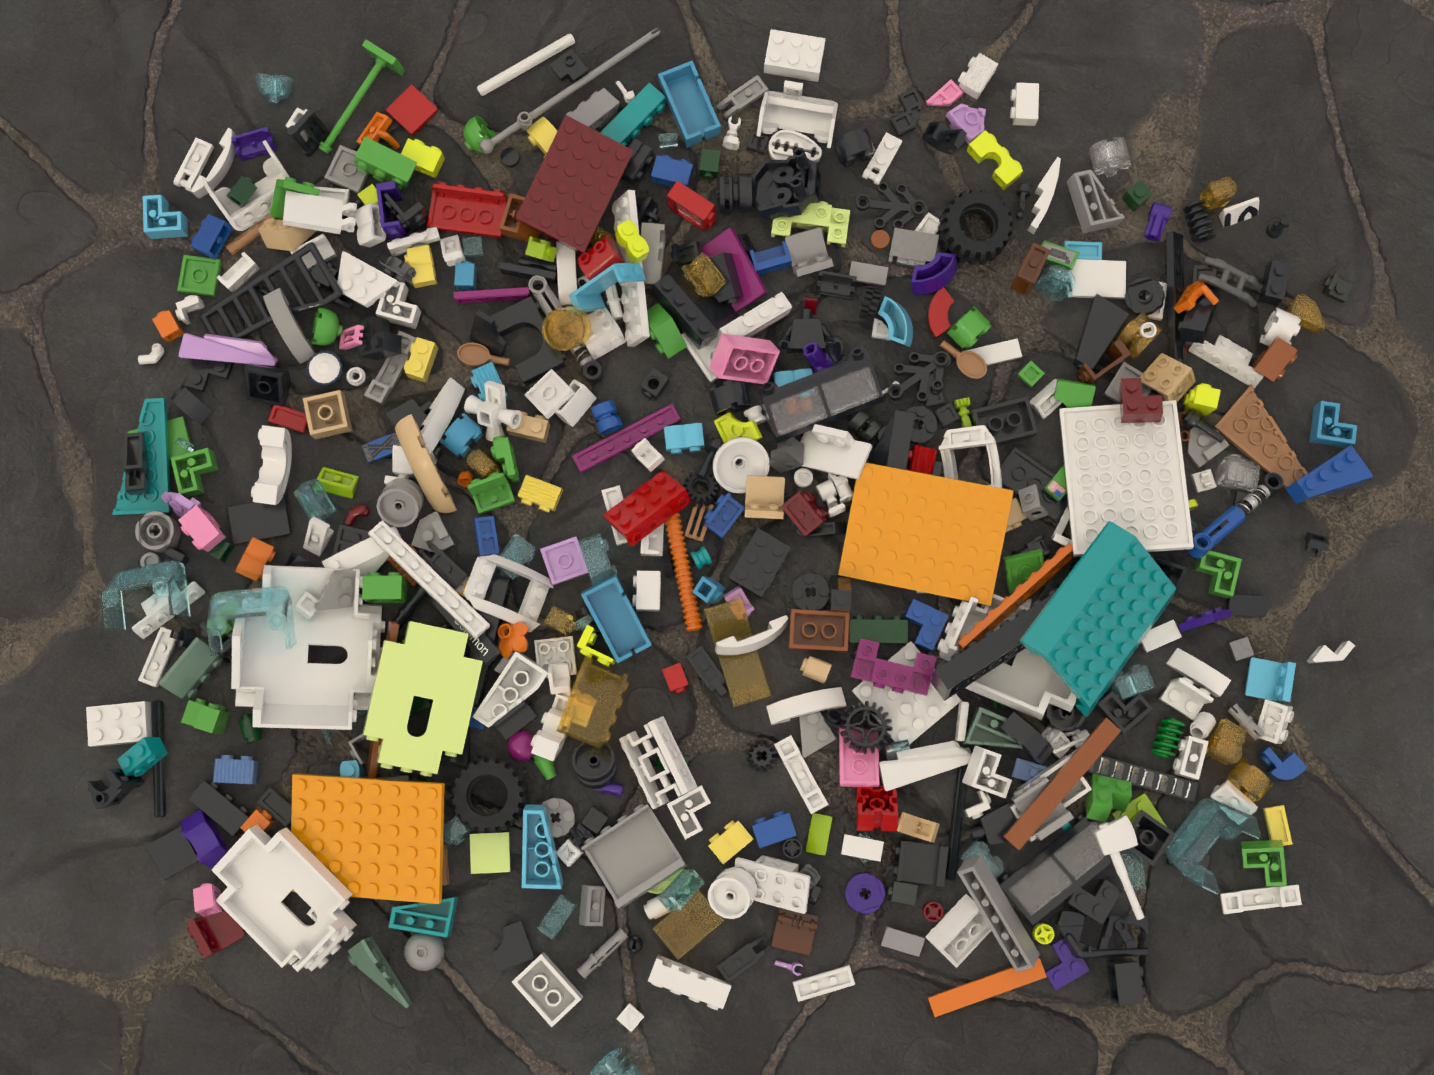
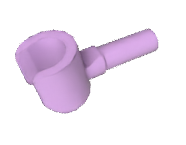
(789, 966)

